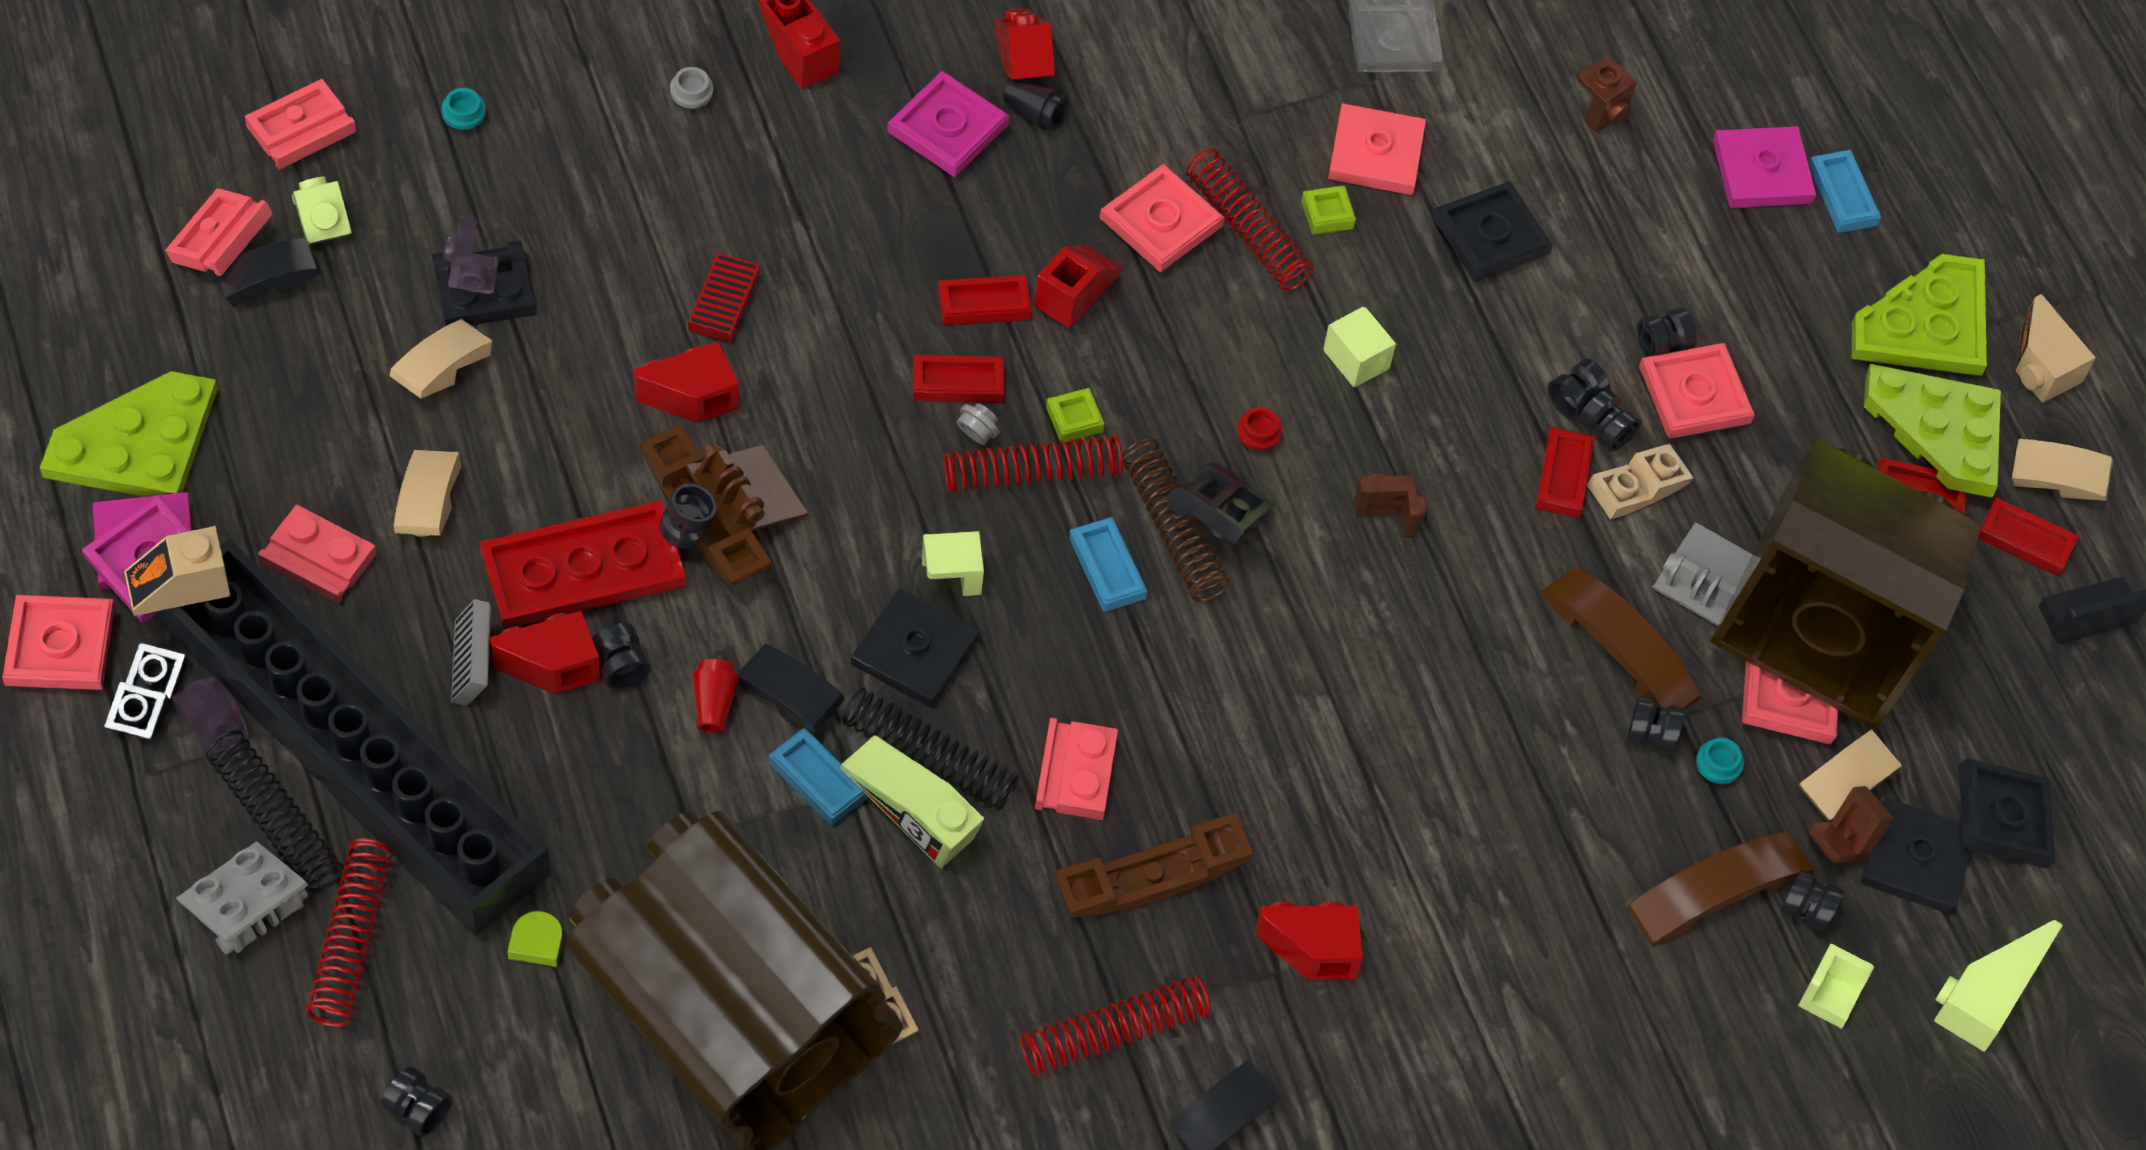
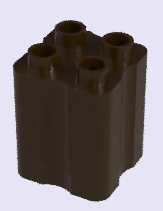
(732, 980)

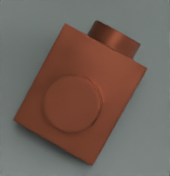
(1611, 93)
(1390, 496)
(1854, 828)

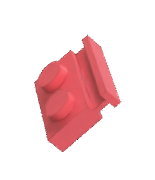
(300, 124)
(218, 232)
(317, 554)
(1076, 769)

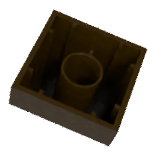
(1850, 584)

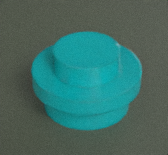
(463, 109)
(1720, 760)

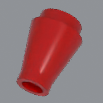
(714, 691)

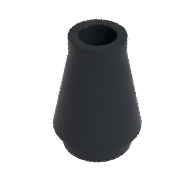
(1038, 103)

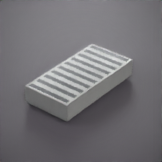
(471, 652)

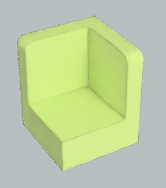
(1359, 346)
(953, 557)
(1836, 985)

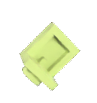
(321, 210)

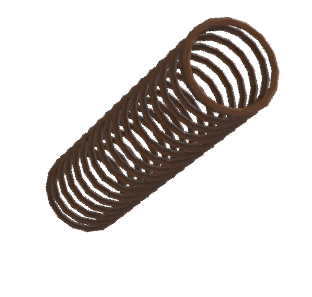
(1206, 577)

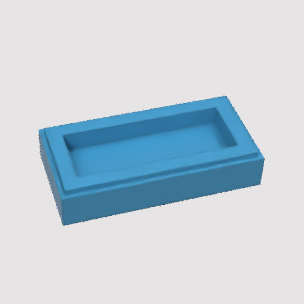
(1844, 191)
(1107, 564)
(817, 776)

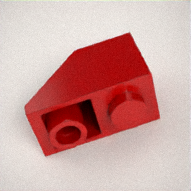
(802, 40)
(1025, 44)
(1073, 283)
(689, 384)
(548, 654)
(1314, 940)

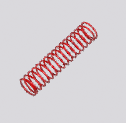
(1294, 264)
(1112, 462)
(365, 841)
(1040, 1066)

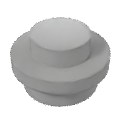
(691, 88)
(978, 423)

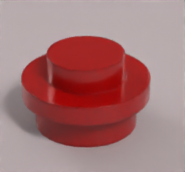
(1259, 429)

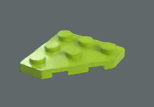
(1929, 320)
(1942, 421)
(136, 441)

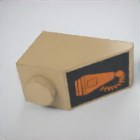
(2050, 352)
(178, 572)

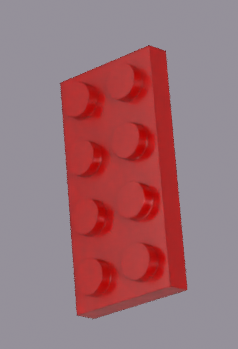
(581, 565)

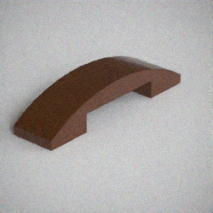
(732, 556)
(1625, 636)
(1156, 872)
(1717, 883)

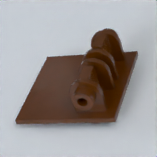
(746, 488)

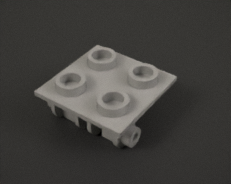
(1703, 573)
(242, 894)

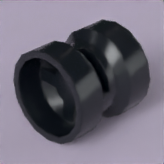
(1667, 333)
(1574, 391)
(1610, 420)
(687, 516)
(620, 656)
(1655, 724)
(1812, 901)
(417, 1101)

